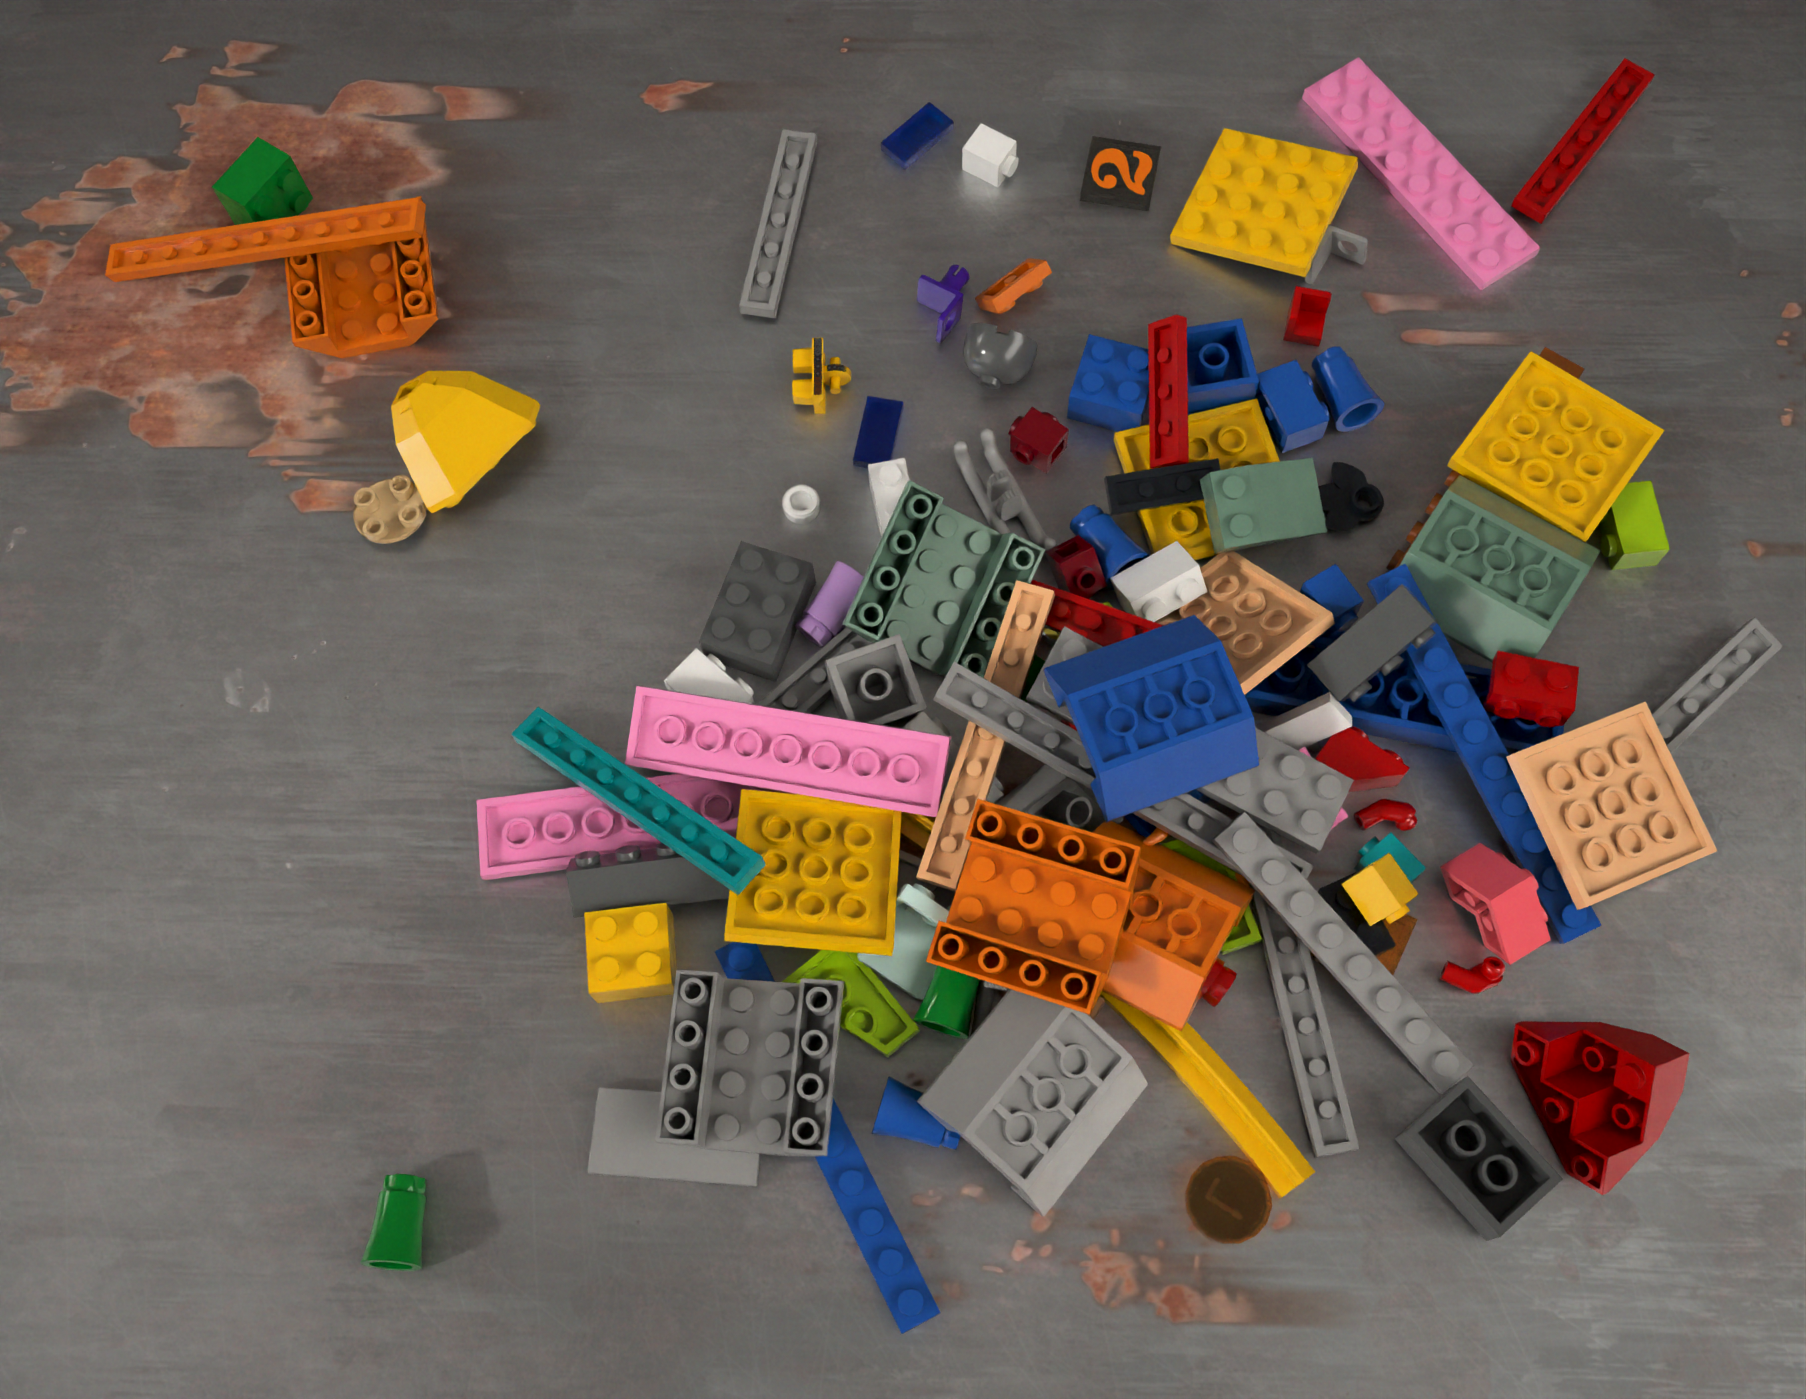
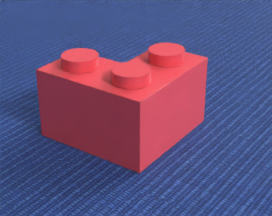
(1501, 900)

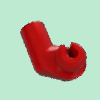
(1387, 809)
(1476, 979)

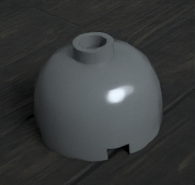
(998, 356)

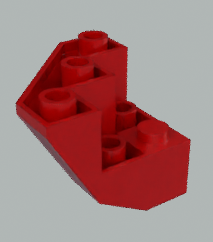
(1598, 1092)

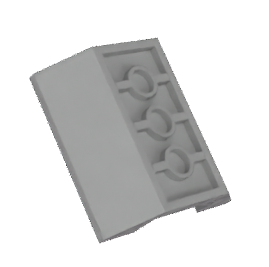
(750, 1065)
(1035, 1093)

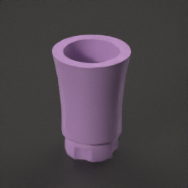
(830, 606)

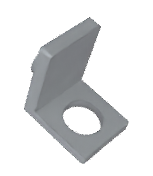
(1332, 244)

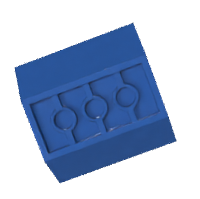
(1157, 715)

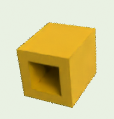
(1381, 890)

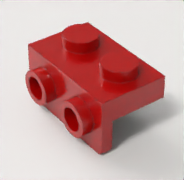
(1532, 689)

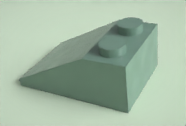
(1262, 504)

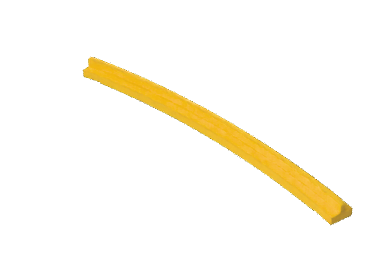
(1199, 1070)

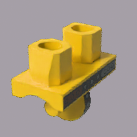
(814, 390)

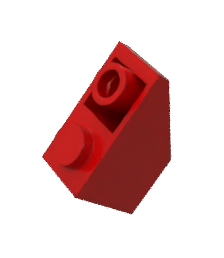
(1362, 760)

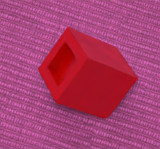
(1307, 316)

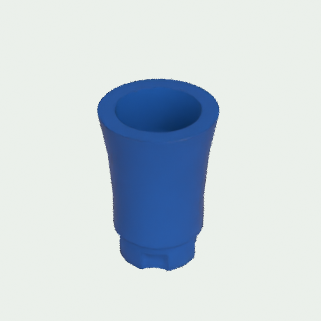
(1345, 390)
(1112, 545)
(905, 1118)

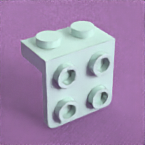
(914, 931)

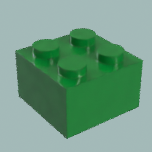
(262, 185)

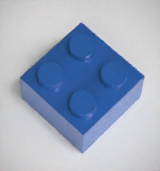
(1219, 366)
(1110, 385)

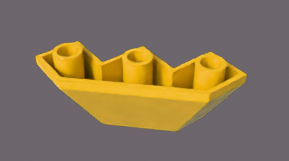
(456, 430)

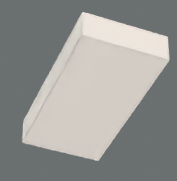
(1309, 722)

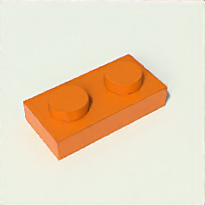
(1022, 279)

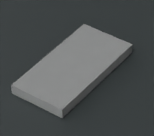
(626, 1146)

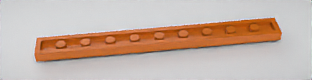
(267, 240)

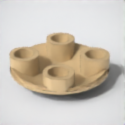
(389, 510)

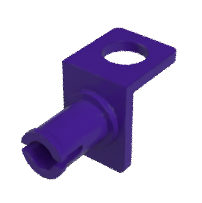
(944, 298)

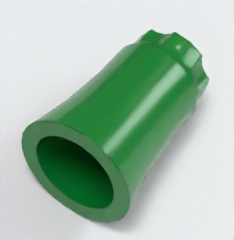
(948, 1003)
(397, 1225)

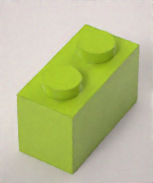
(1634, 529)

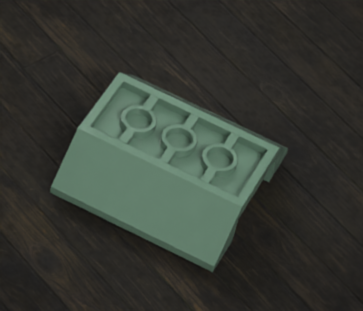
(1495, 571)
(940, 583)

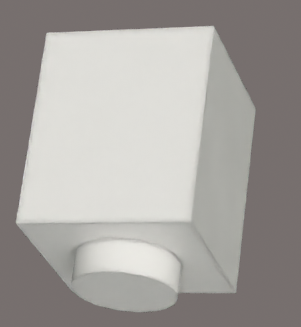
(990, 155)

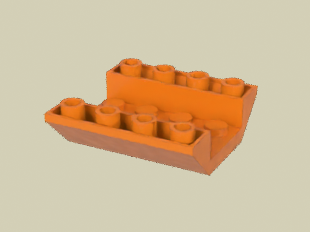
(361, 297)
(1037, 907)
(1171, 930)

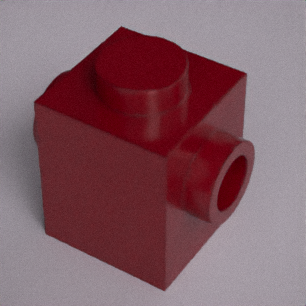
(1038, 439)
(1076, 567)

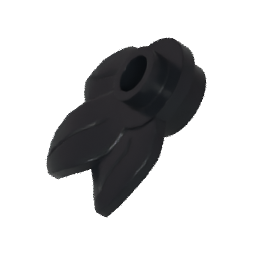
(1342, 497)

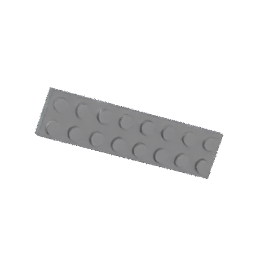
(1283, 793)

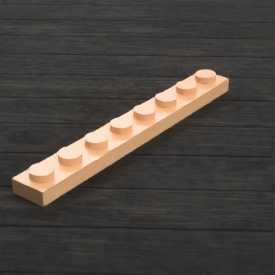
(980, 749)

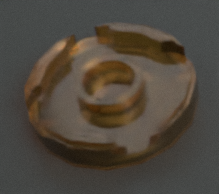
(1228, 1200)

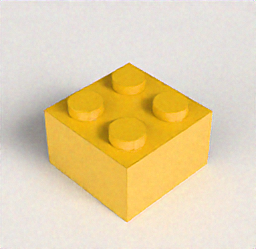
(630, 952)

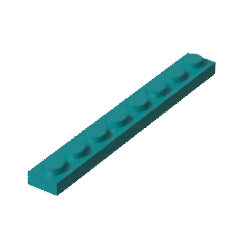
(640, 801)

